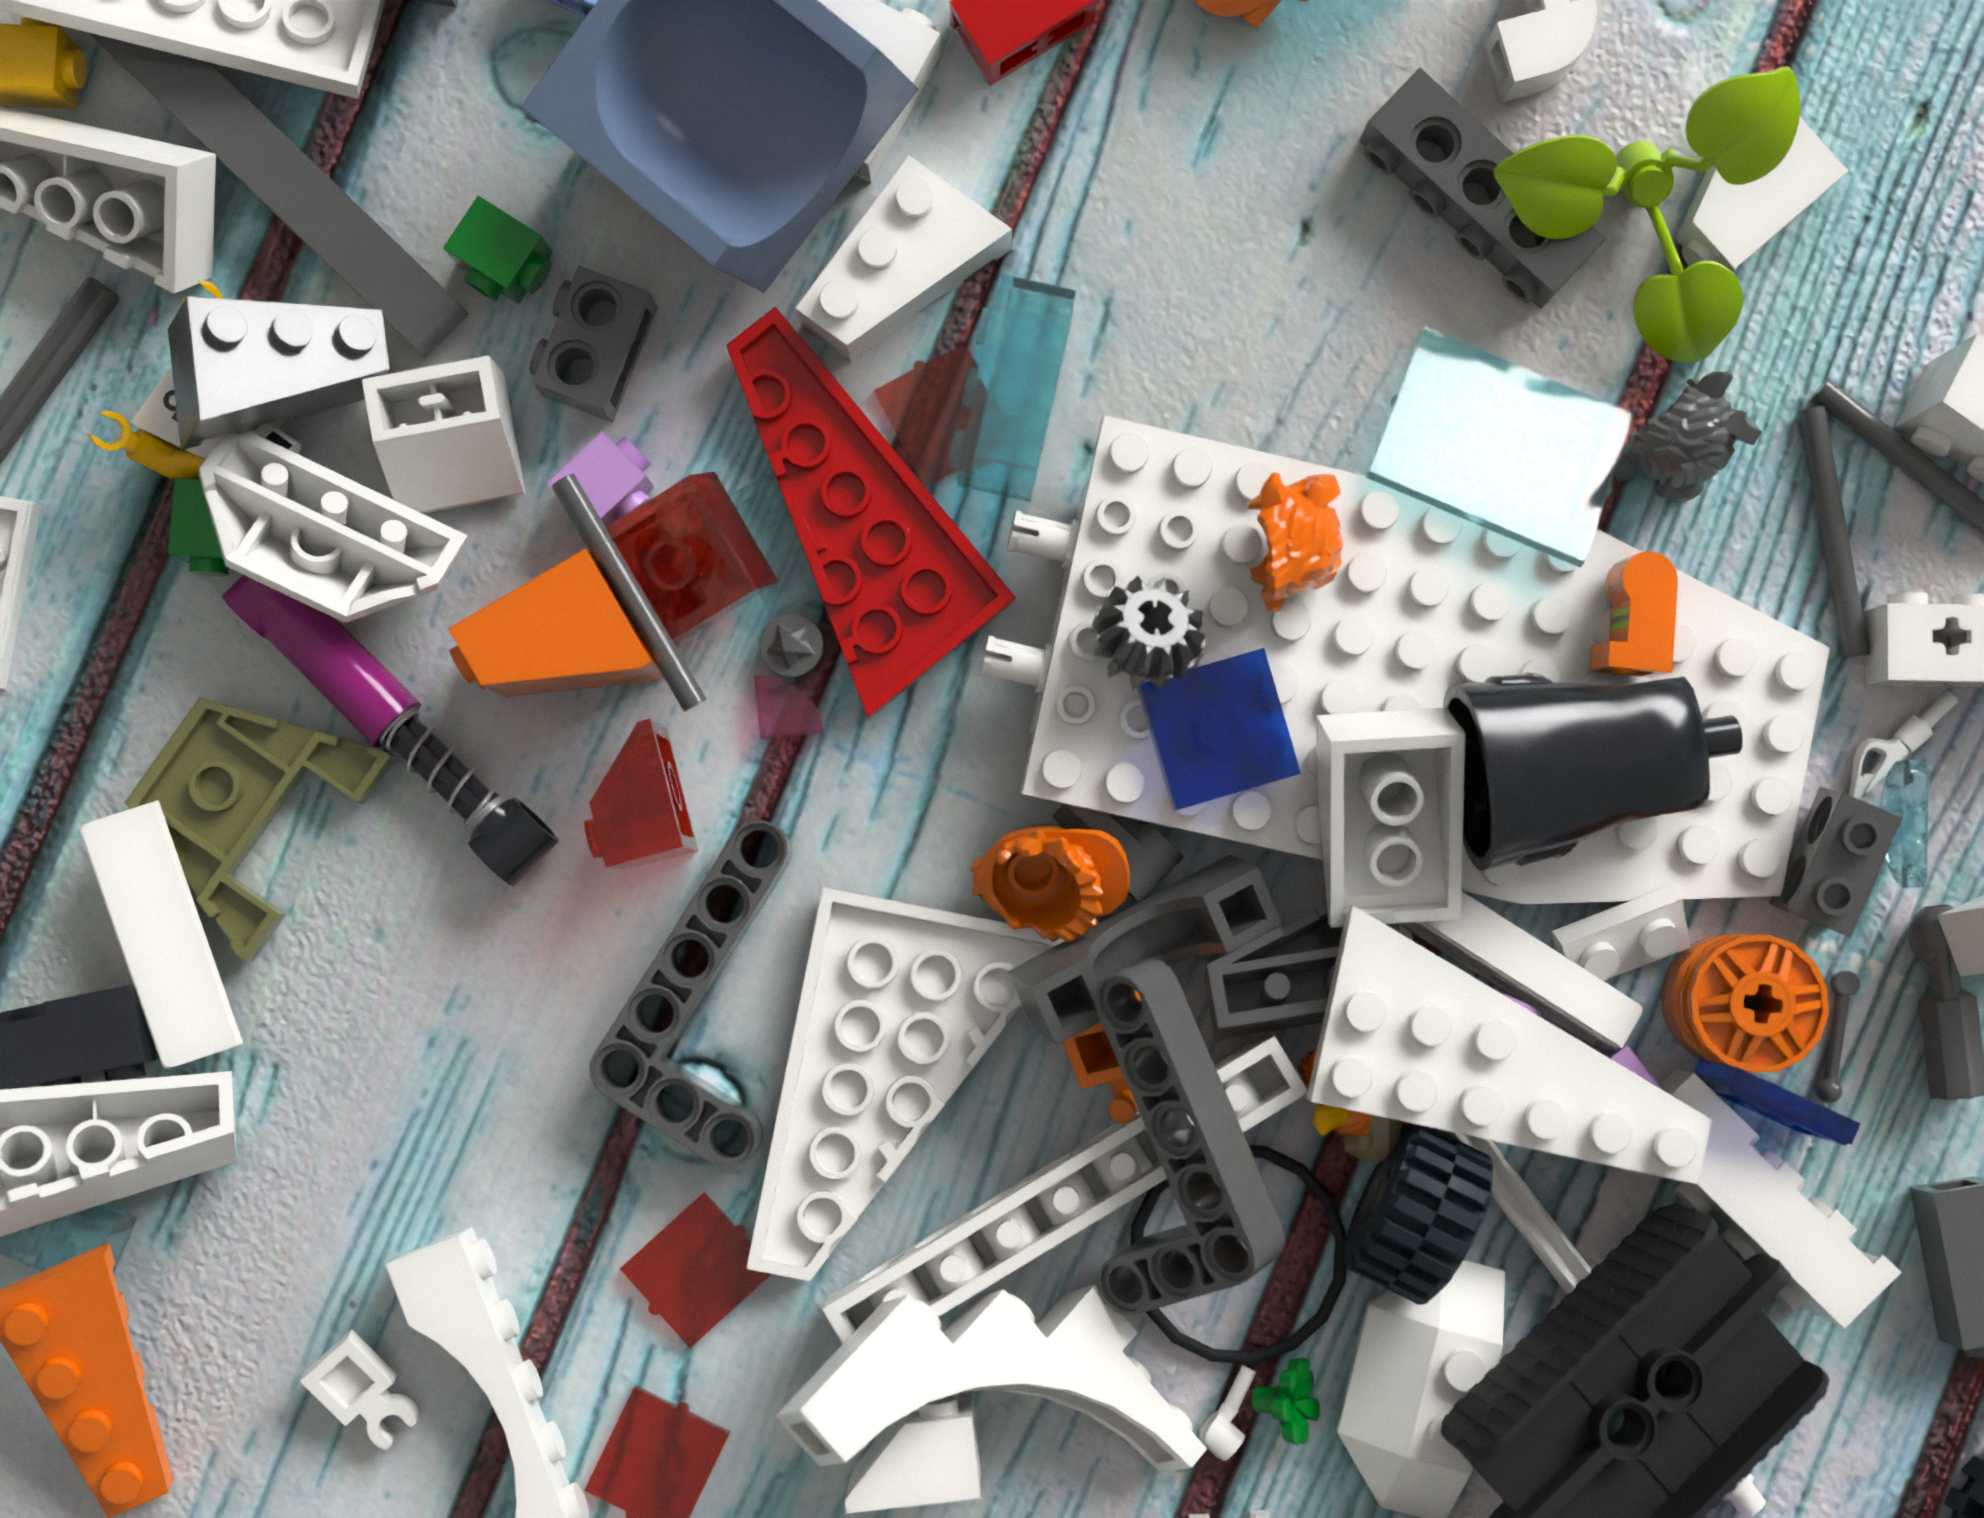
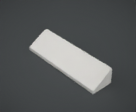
(160, 934)
(1533, 974)

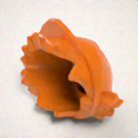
(1053, 879)

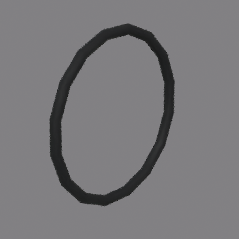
(1312, 1324)

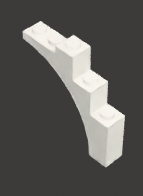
(1068, 1357)

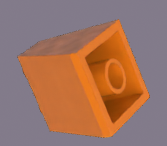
(553, 636)

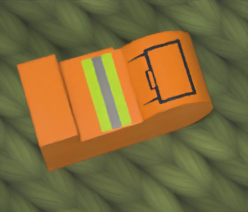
(1641, 618)

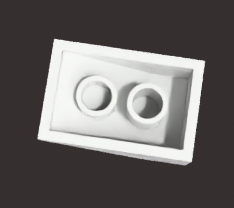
(1391, 814)

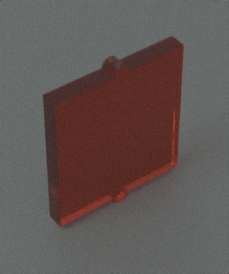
(927, 410)
(695, 1270)
(656, 1458)

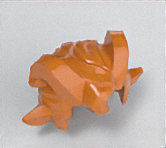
(1300, 536)

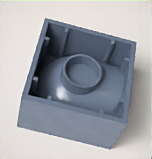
(723, 117)

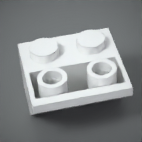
(445, 434)

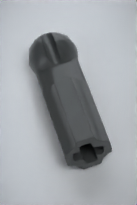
(1947, 1015)

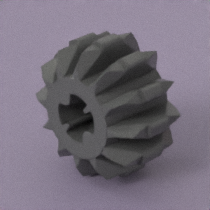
(1148, 633)

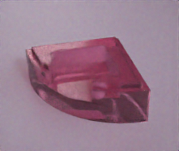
(784, 710)

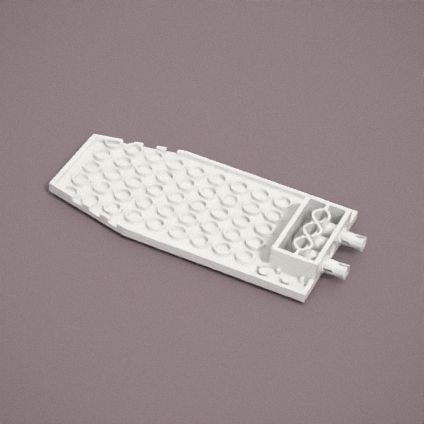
(1405, 618)

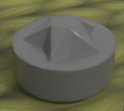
(792, 646)

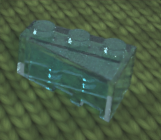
(1013, 387)

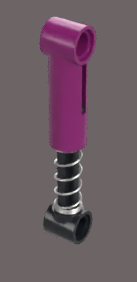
(502, 830)

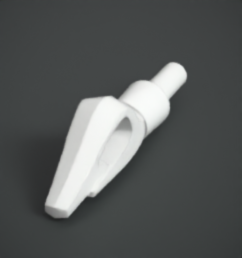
(1903, 742)

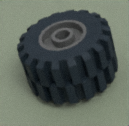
(1419, 1213)

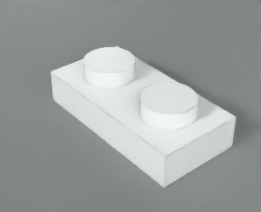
(1626, 935)

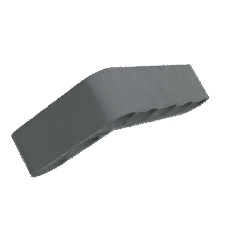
(686, 994)
(1158, 1266)

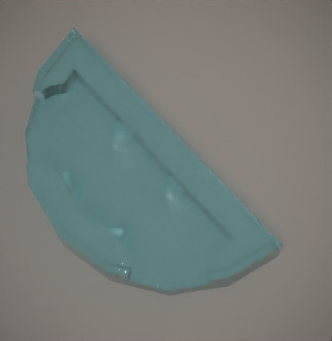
(1907, 796)

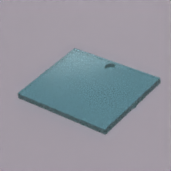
(1501, 446)

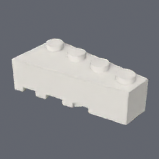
(114, 191)
(1766, 1214)

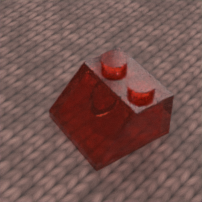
(641, 804)

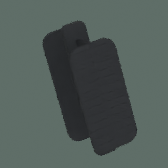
(1655, 1299)

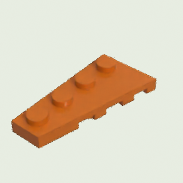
(81, 1366)

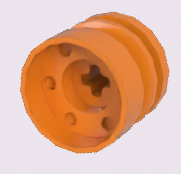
(1707, 993)

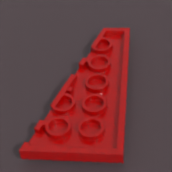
(879, 545)

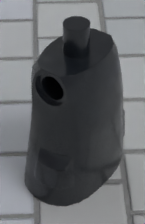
(1577, 760)

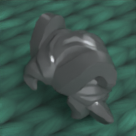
(1688, 440)

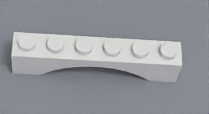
(454, 1302)

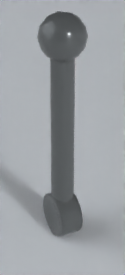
(1843, 985)

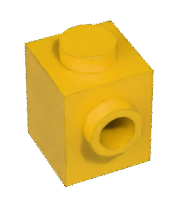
(39, 66)

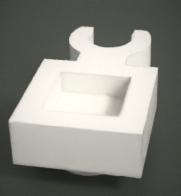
(355, 1382)

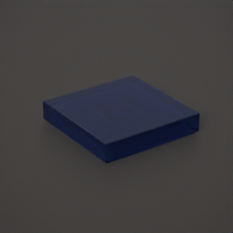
(1219, 730)
(1777, 1103)

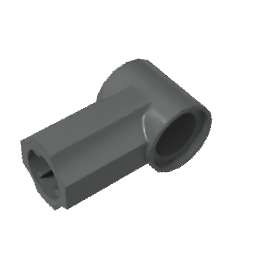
(1147, 850)

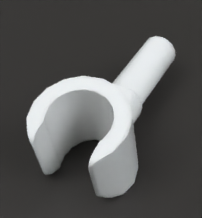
(1217, 1431)

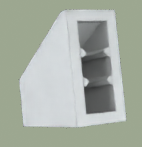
(1735, 220)

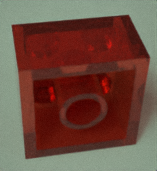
(692, 554)

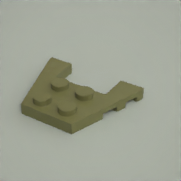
(221, 789)

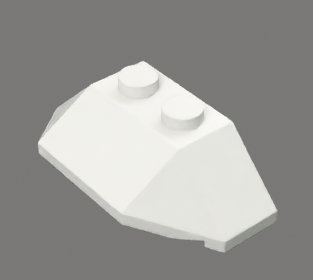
(320, 531)
(1408, 1376)

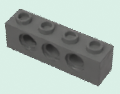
(1429, 113)

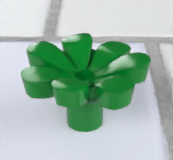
(1290, 1401)

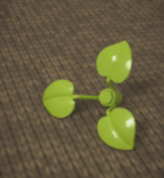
(1561, 182)

